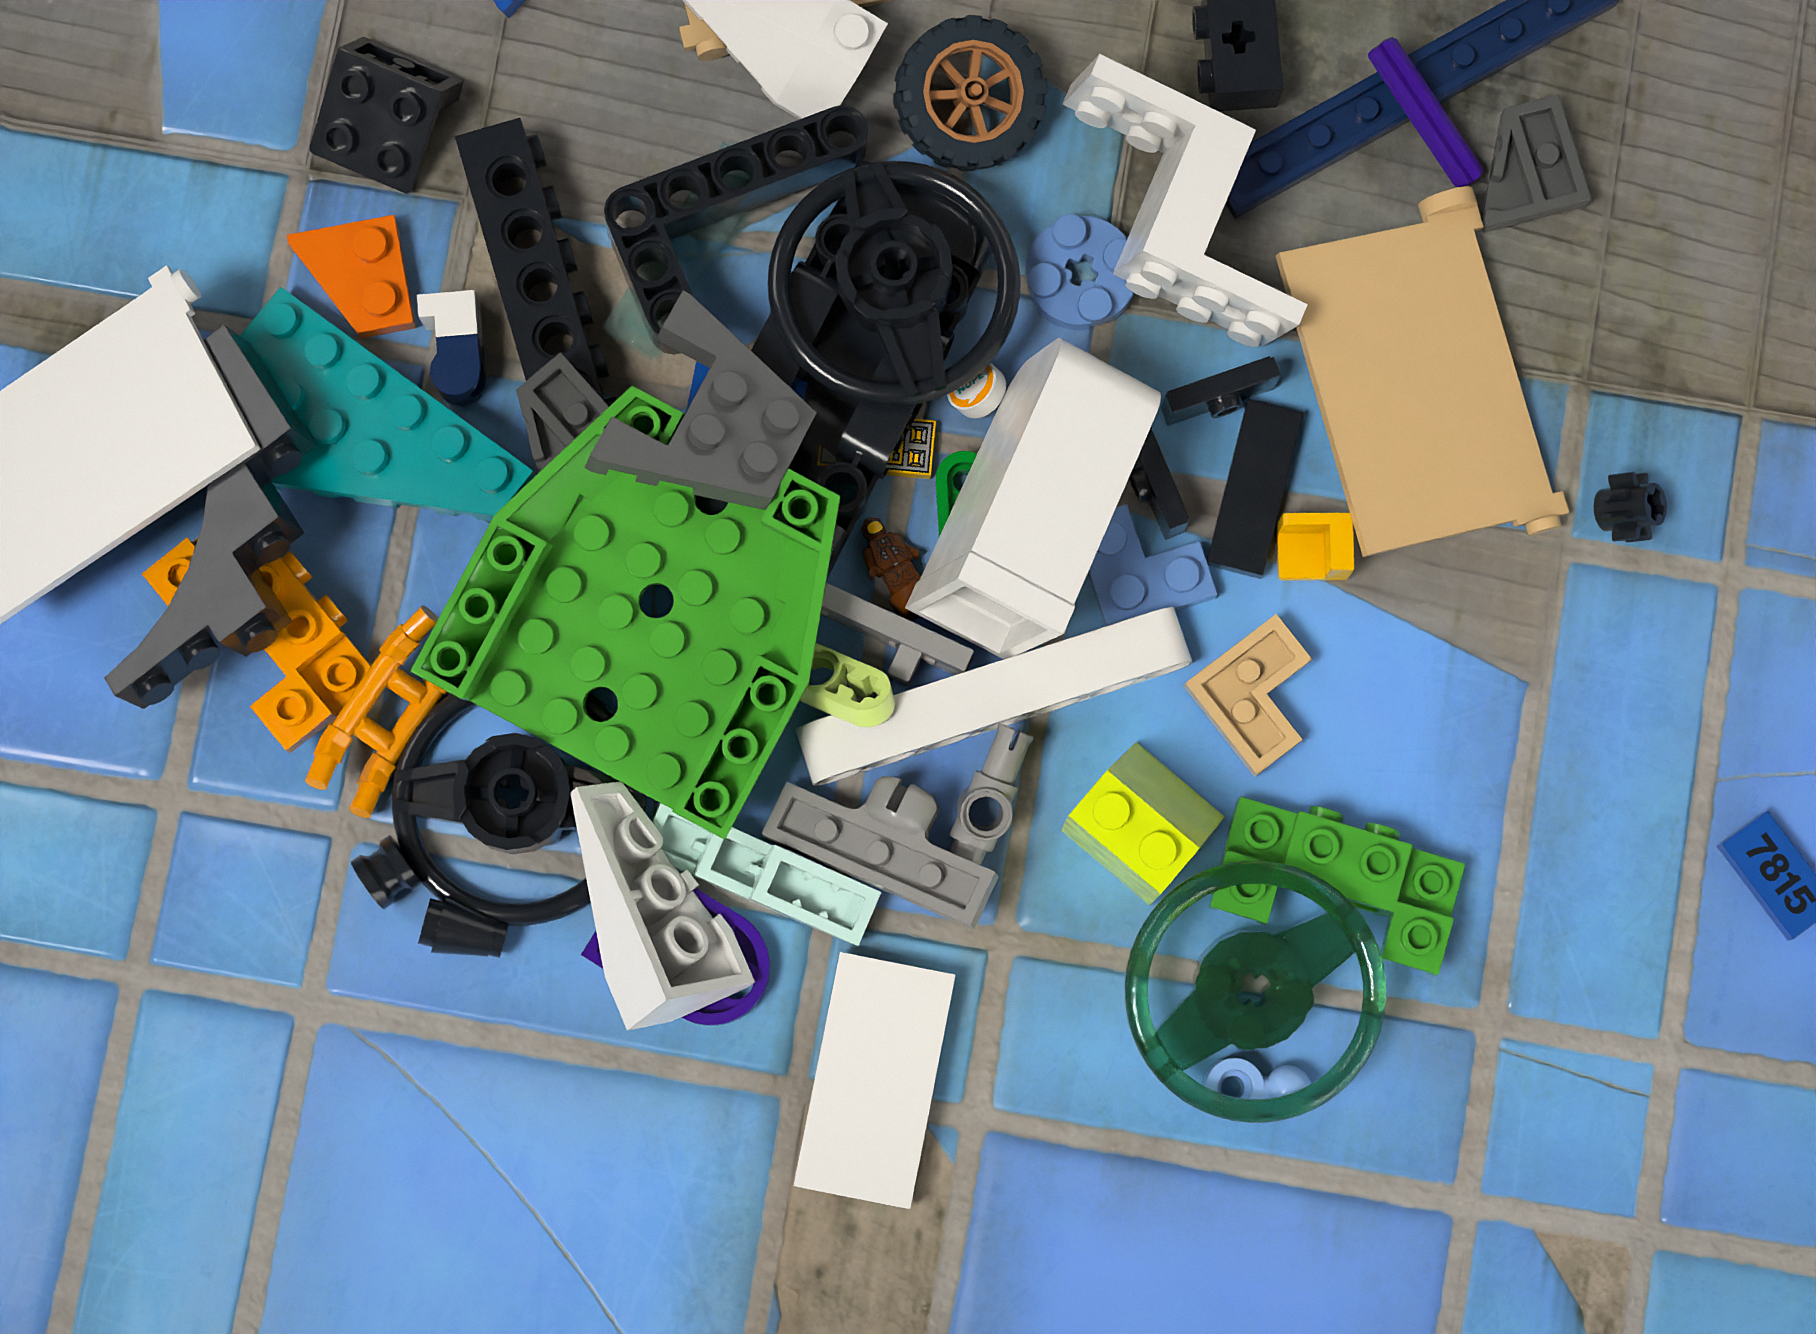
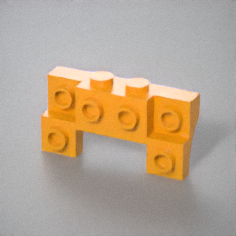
(311, 651)

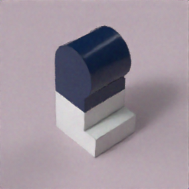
(460, 355)

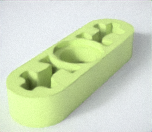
(840, 700)

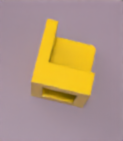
(1314, 546)

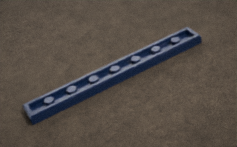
(1370, 109)

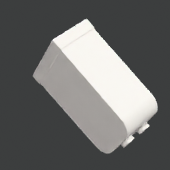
(1036, 502)

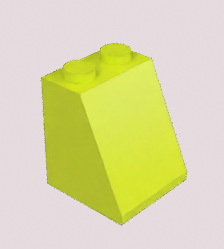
(1142, 823)

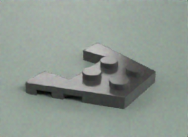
(735, 430)

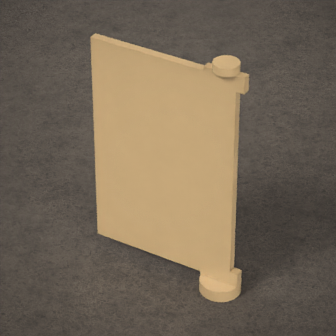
(1419, 381)

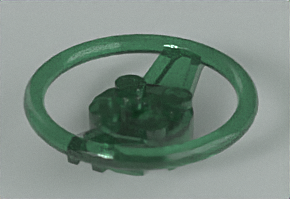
(1291, 964)

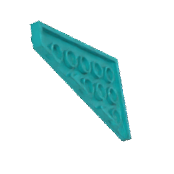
(373, 426)

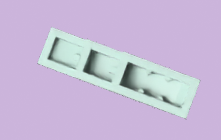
(769, 876)

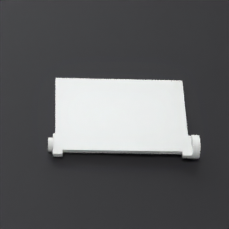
(110, 439)

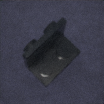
(381, 112)

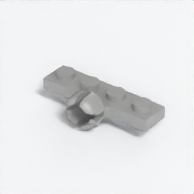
(884, 846)

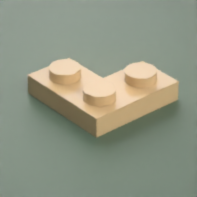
(1236, 688)

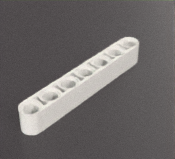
(999, 694)

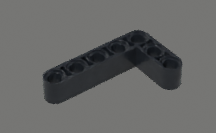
(718, 200)

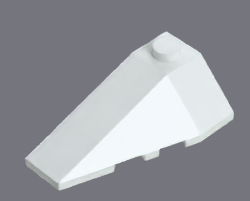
(796, 49)
(652, 930)

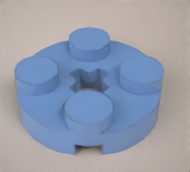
(1049, 282)

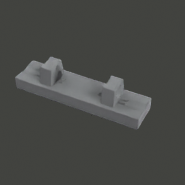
(910, 639)

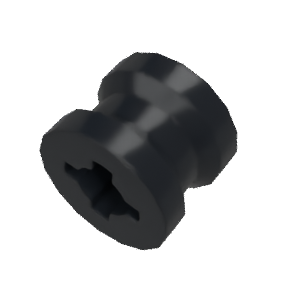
(385, 872)

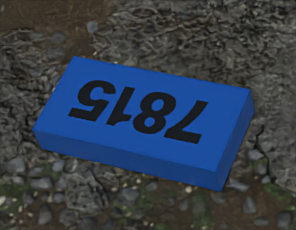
(1774, 873)

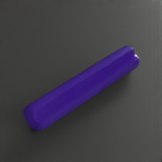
(1425, 112)

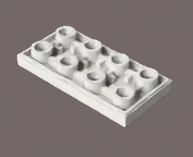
(874, 1080)

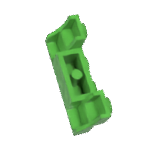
(1364, 865)

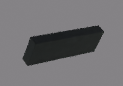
(1254, 488)

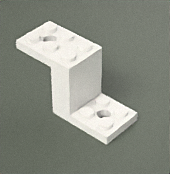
(1183, 202)

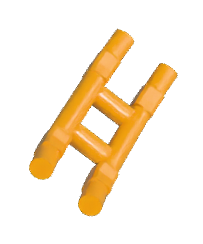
(354, 722)

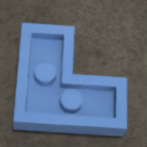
(1135, 585)

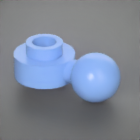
(1253, 1085)

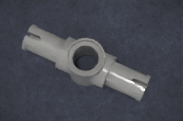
(993, 781)

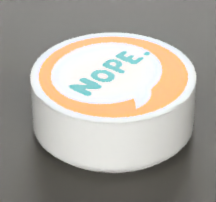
(980, 394)

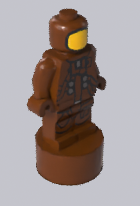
(891, 559)

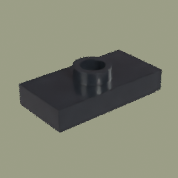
(1221, 392)
(1154, 482)

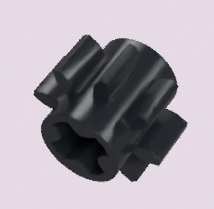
(1630, 507)

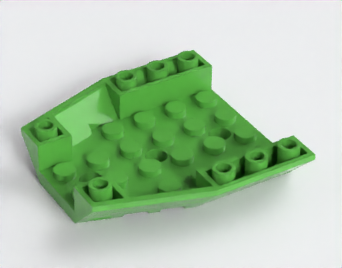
(559, 613)

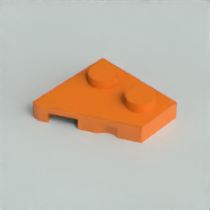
(361, 273)

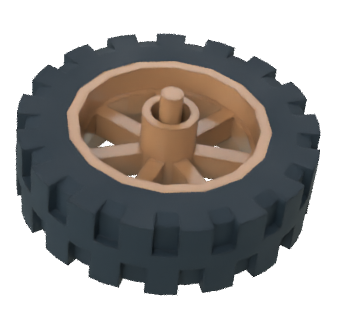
(1017, 65)

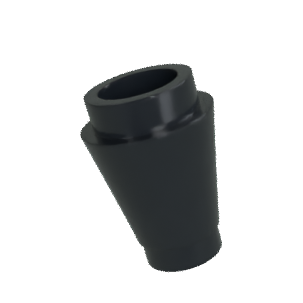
(461, 930)

